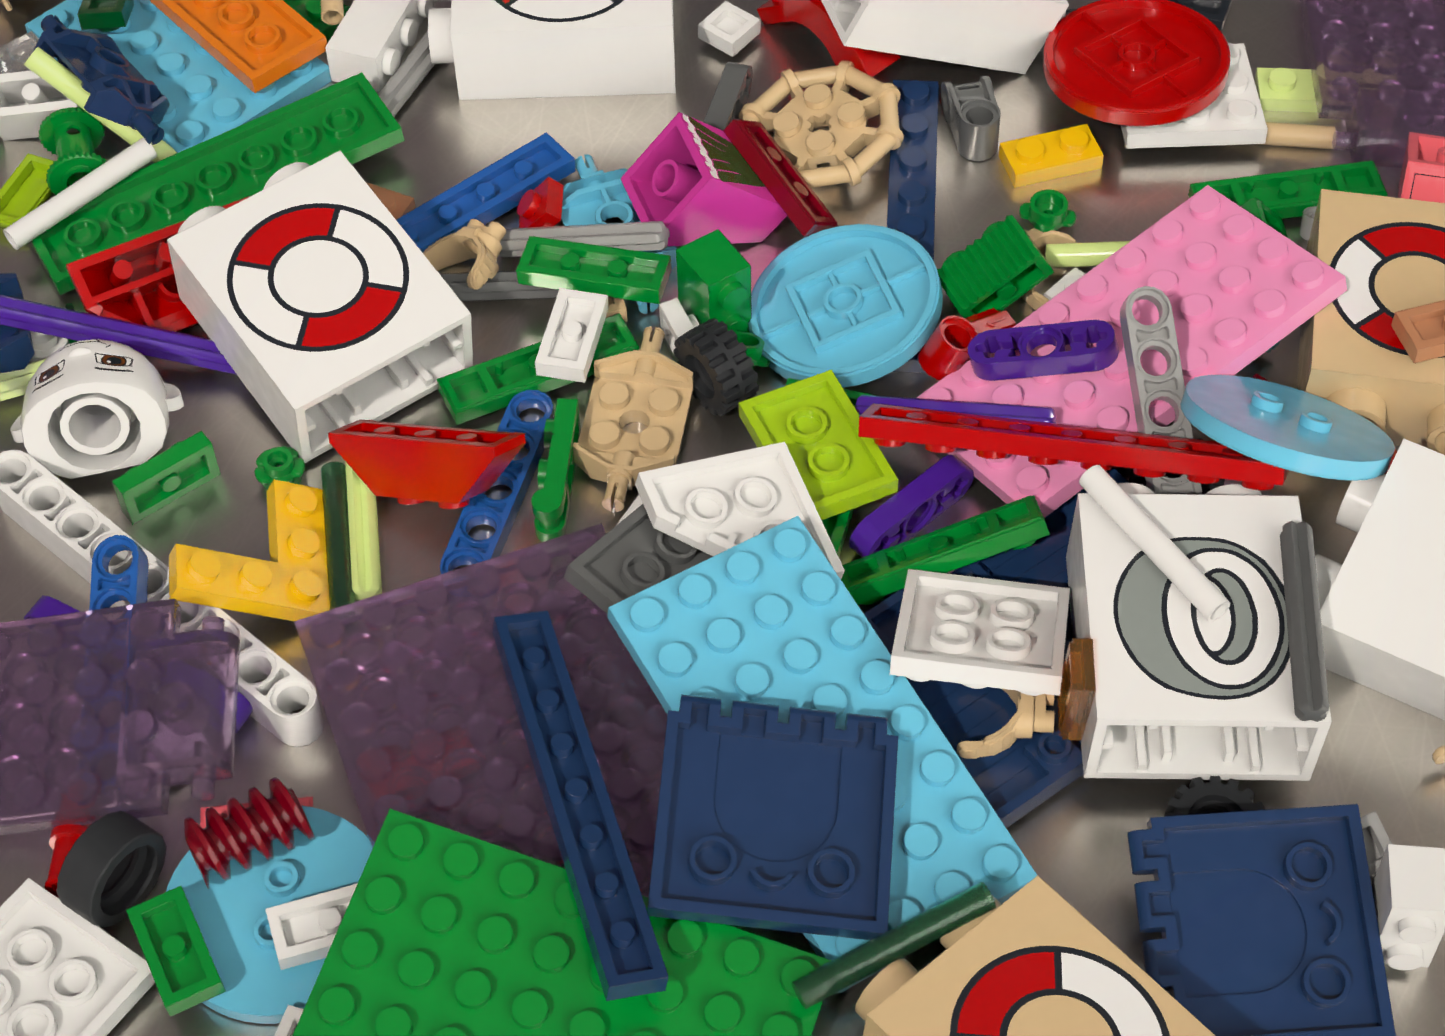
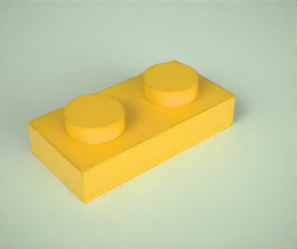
(1050, 155)

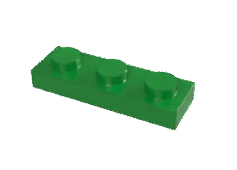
(594, 269)

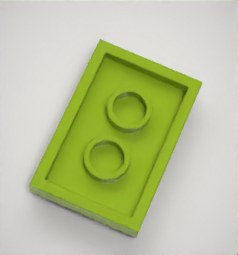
(823, 441)

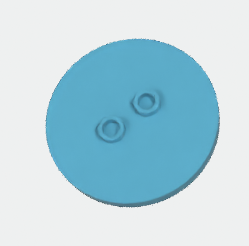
(846, 304)
(1287, 427)
(236, 919)

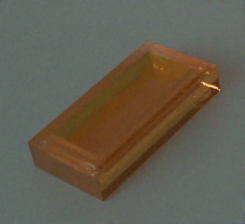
(1076, 689)

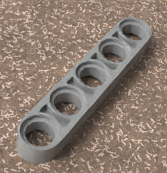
(1149, 388)

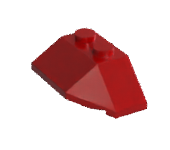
(134, 282)
(424, 460)

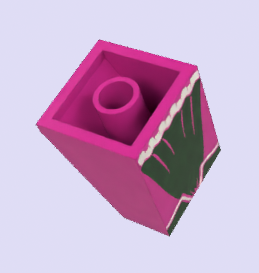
(700, 185)

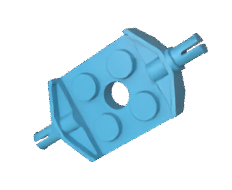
(601, 197)

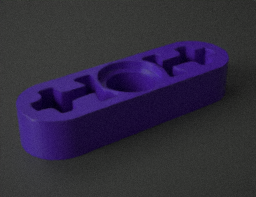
(1060, 361)
(913, 507)

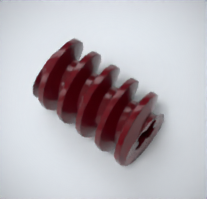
(246, 830)

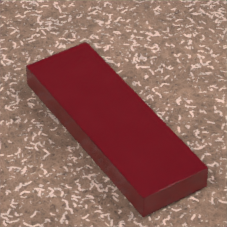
(780, 176)

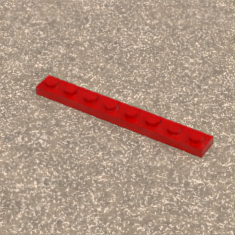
(1050, 442)

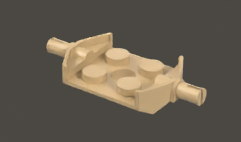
(626, 390)

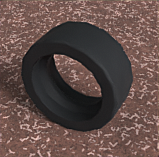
(111, 868)

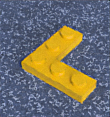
(286, 586)

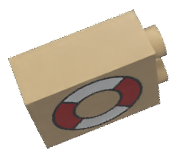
(1348, 349)
(1024, 973)

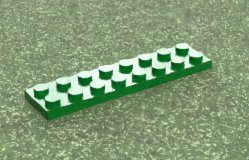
(222, 171)

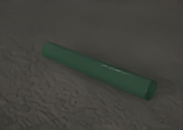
(337, 534)
(893, 945)

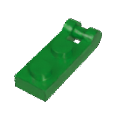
(557, 472)

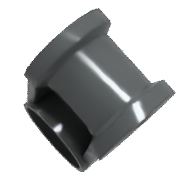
(972, 117)

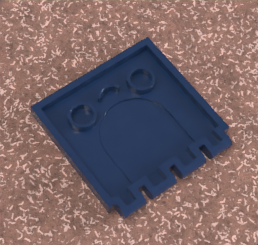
(775, 819)
(1264, 921)

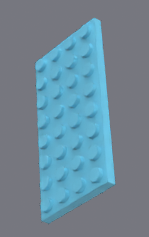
(786, 632)

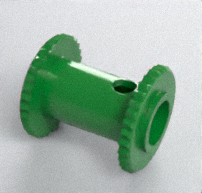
(73, 152)

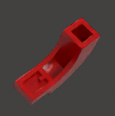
(815, 17)

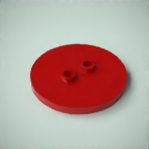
(1136, 61)

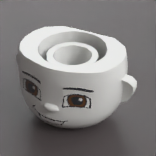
(83, 439)

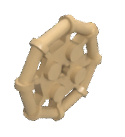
(832, 108)

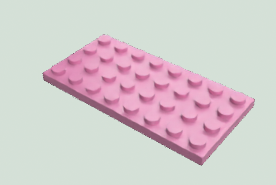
(1231, 296)

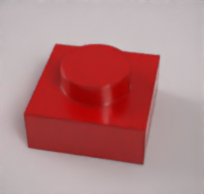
(542, 205)

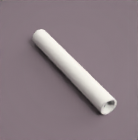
(79, 193)
(1154, 543)

